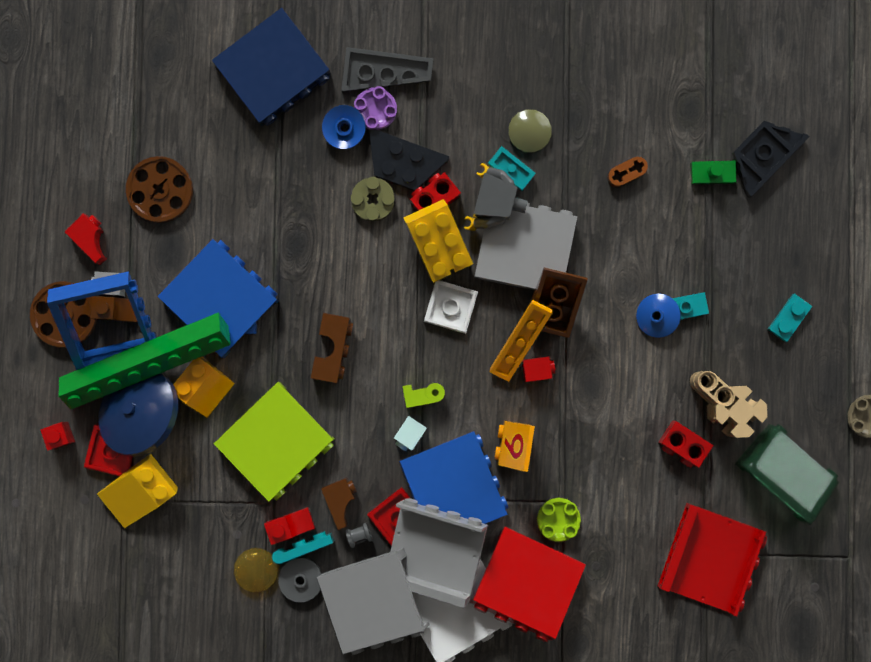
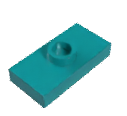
(692, 305)

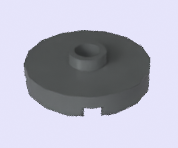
(300, 567)

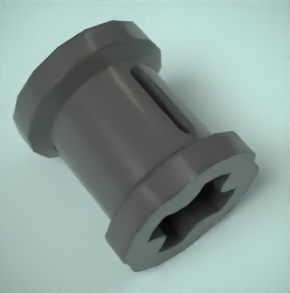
(359, 535)

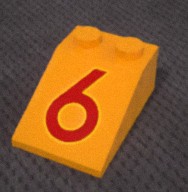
(514, 445)

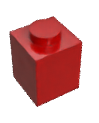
(538, 369)
(57, 435)

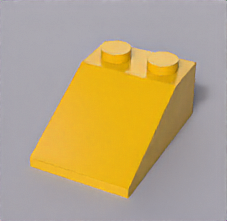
(138, 491)

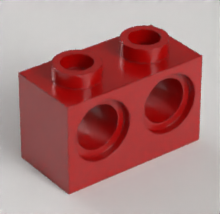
(431, 192)
(687, 440)

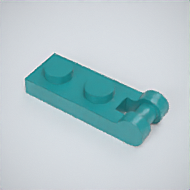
(302, 547)

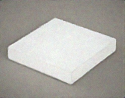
(450, 306)

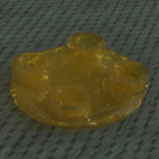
(255, 570)

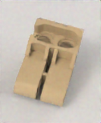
(732, 407)

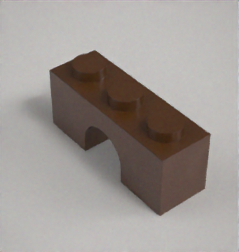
(331, 367)

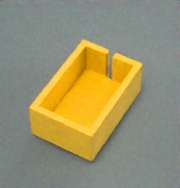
(438, 240)

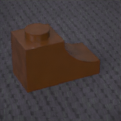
(112, 309)
(337, 498)

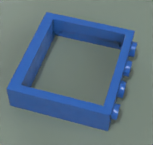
(103, 285)

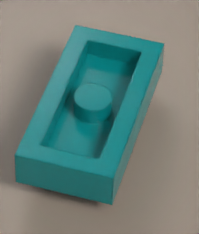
(513, 167)
(789, 317)

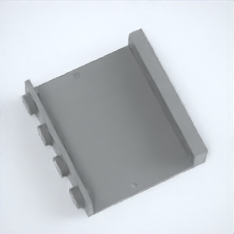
(525, 245)
(439, 551)
(371, 603)

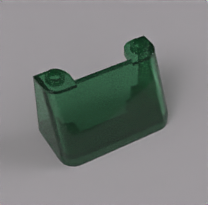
(789, 473)

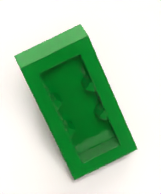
(713, 172)

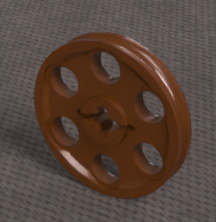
(148, 188)
(75, 312)

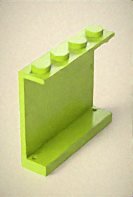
(274, 442)

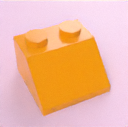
(202, 386)

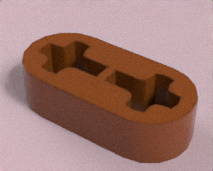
(624, 167)

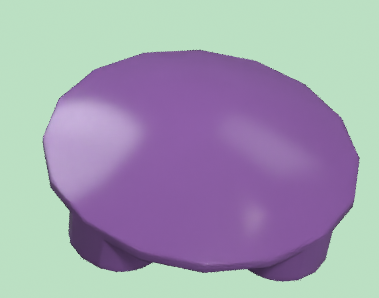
(376, 107)

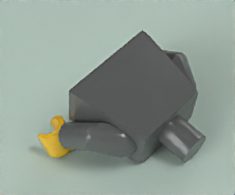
(495, 200)

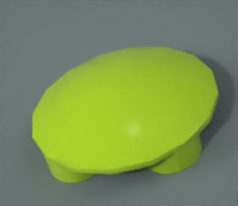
(558, 519)

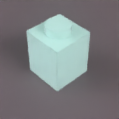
(409, 434)

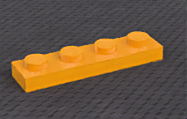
(520, 340)

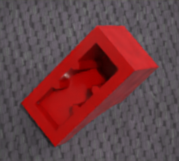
(86, 235)
(289, 525)

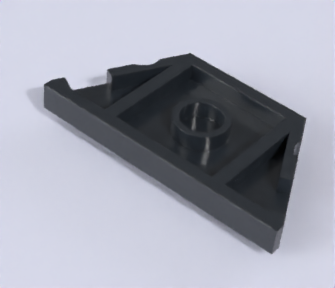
(765, 153)
(403, 161)

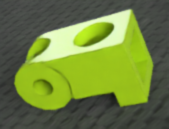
(431, 394)

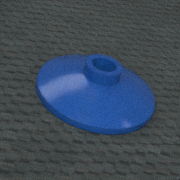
(333, 124)
(669, 313)

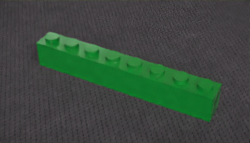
(144, 361)

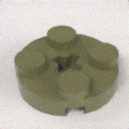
(371, 211)

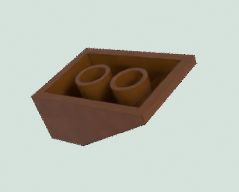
(563, 295)

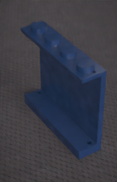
(272, 67)

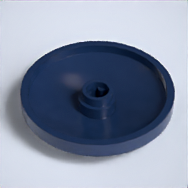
(139, 416)

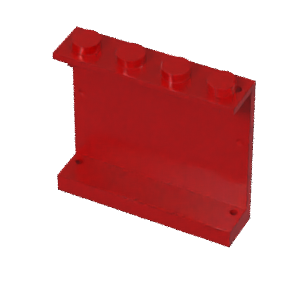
(712, 559)
(528, 585)

